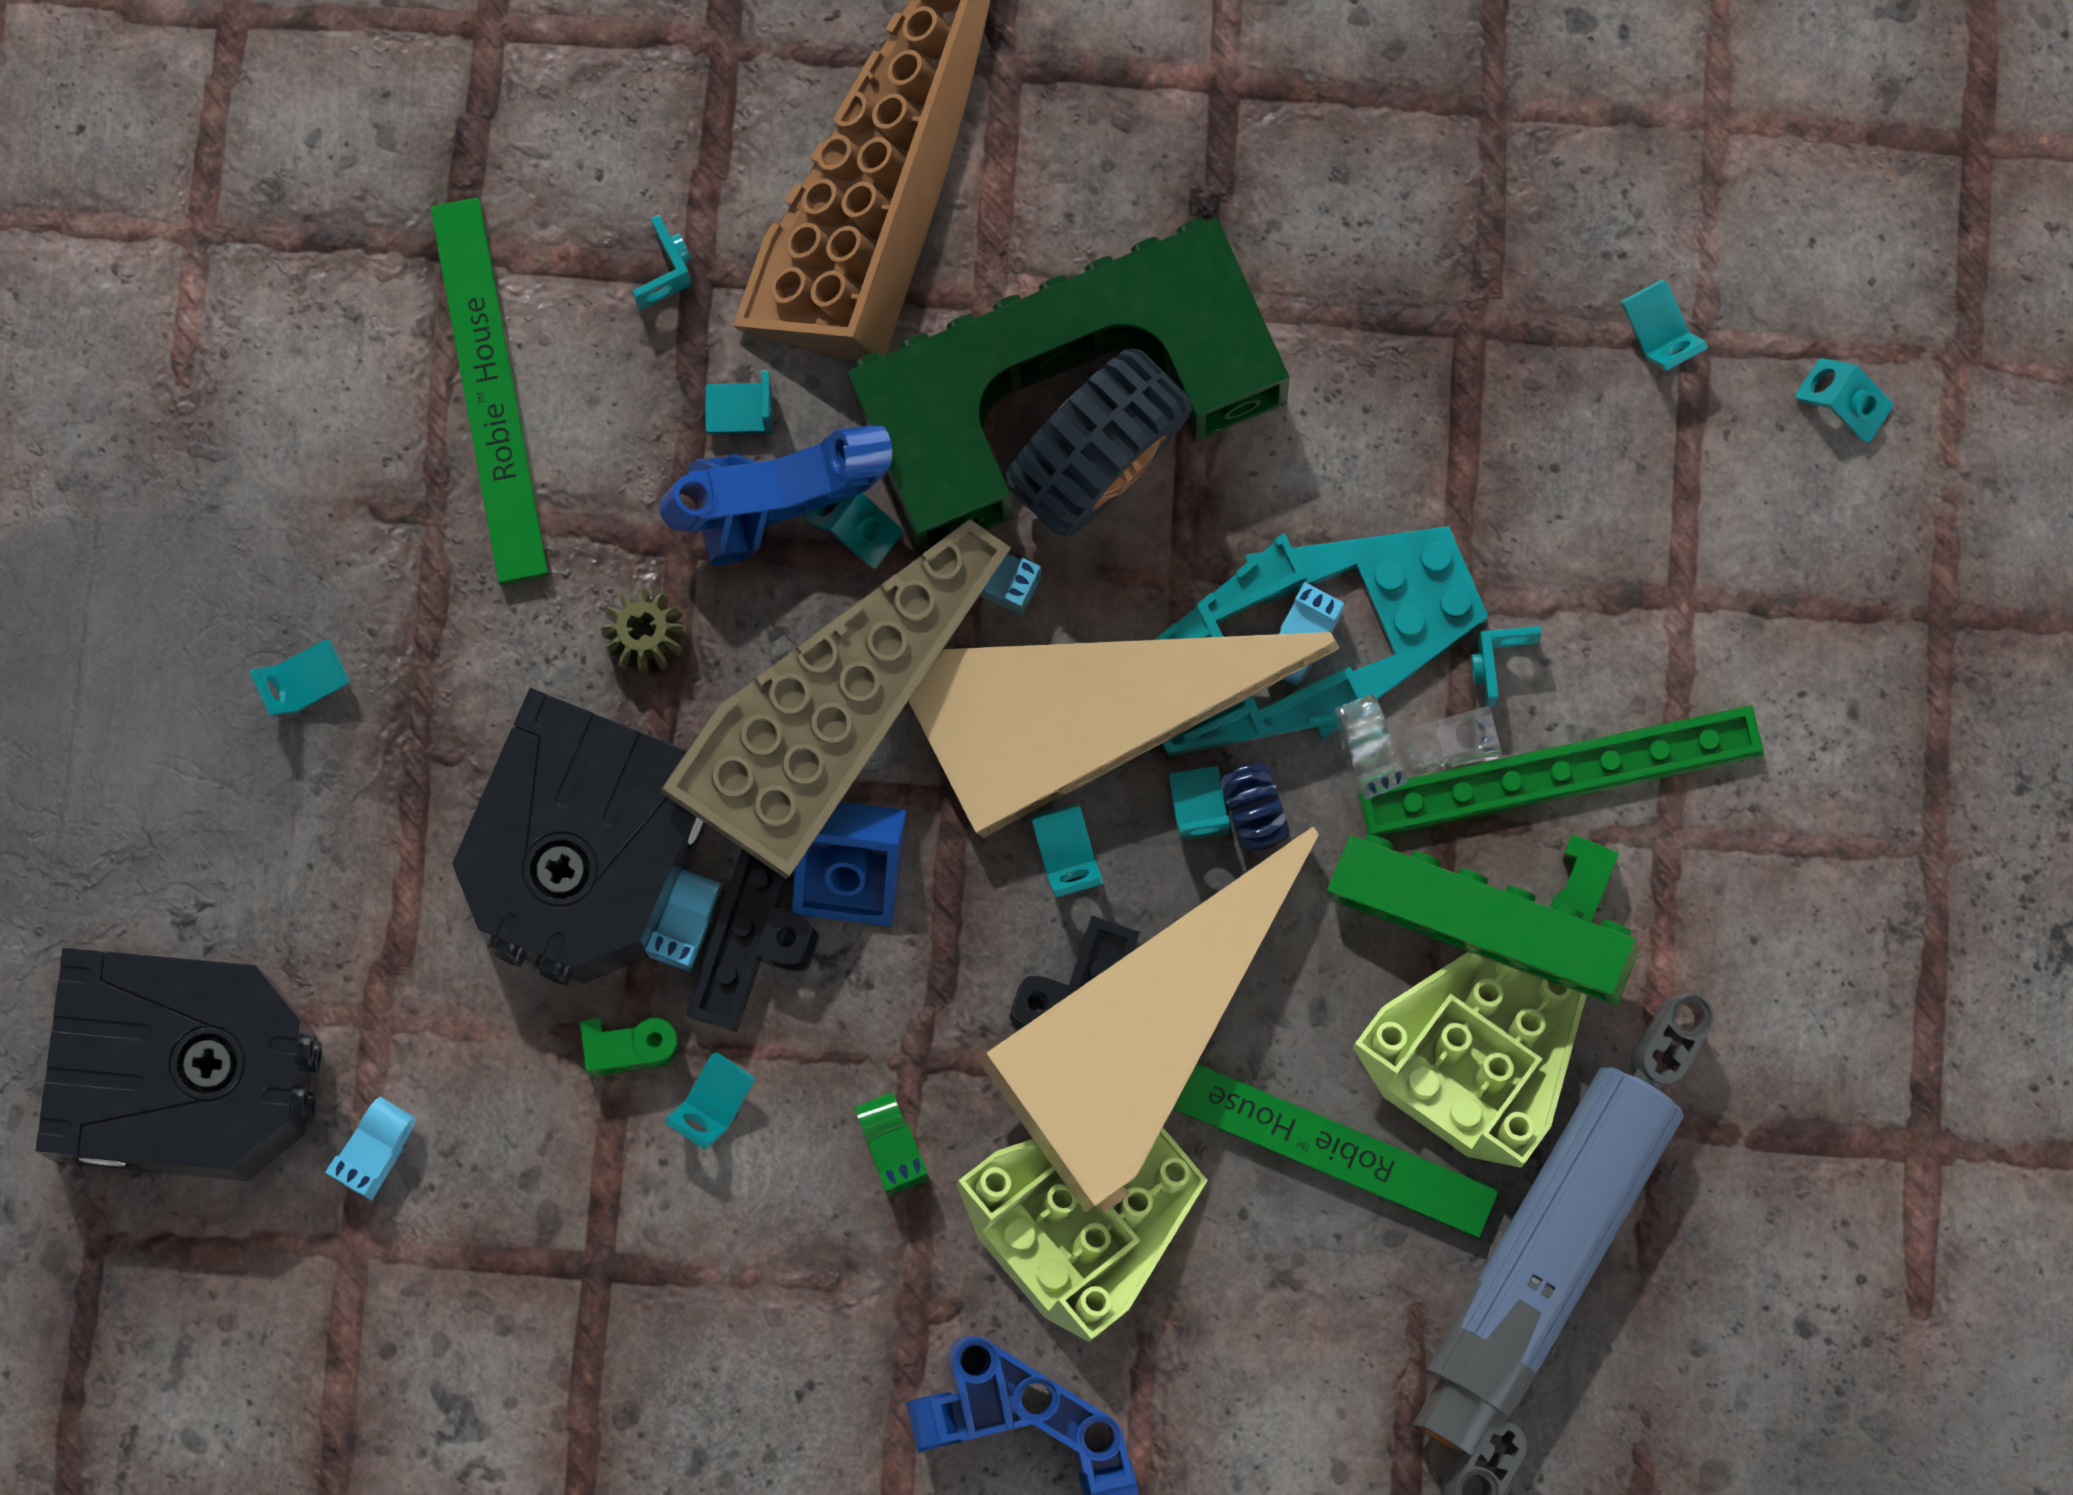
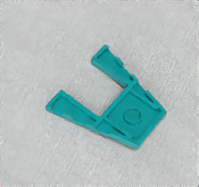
(1417, 594)
(1314, 706)

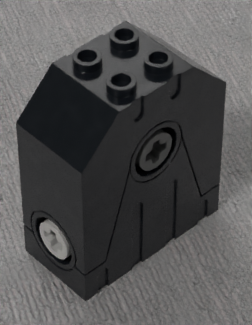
(584, 802)
(137, 1061)

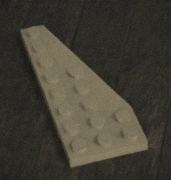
(805, 728)

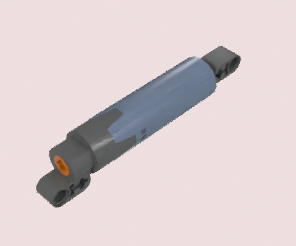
(1554, 1251)

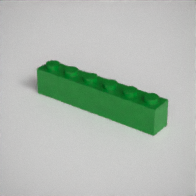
(1484, 919)

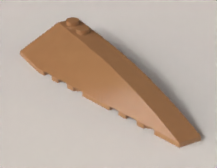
(859, 221)

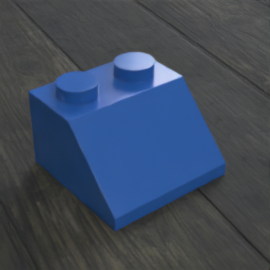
(852, 866)

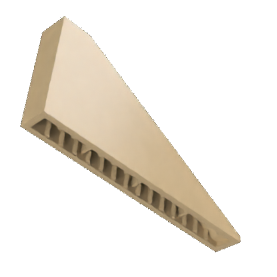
(1049, 718)
(1116, 1053)

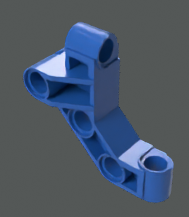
(743, 496)
(993, 1404)

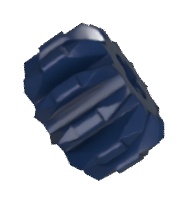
(1255, 807)

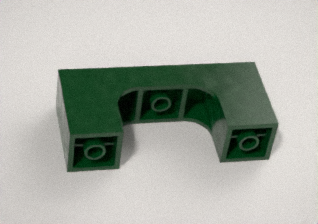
(1167, 297)

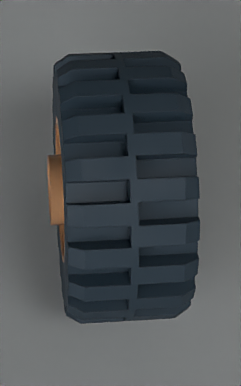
(1098, 442)

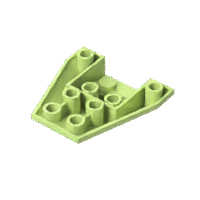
(1476, 1056)
(1071, 1262)

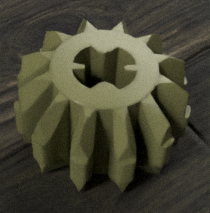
(641, 614)

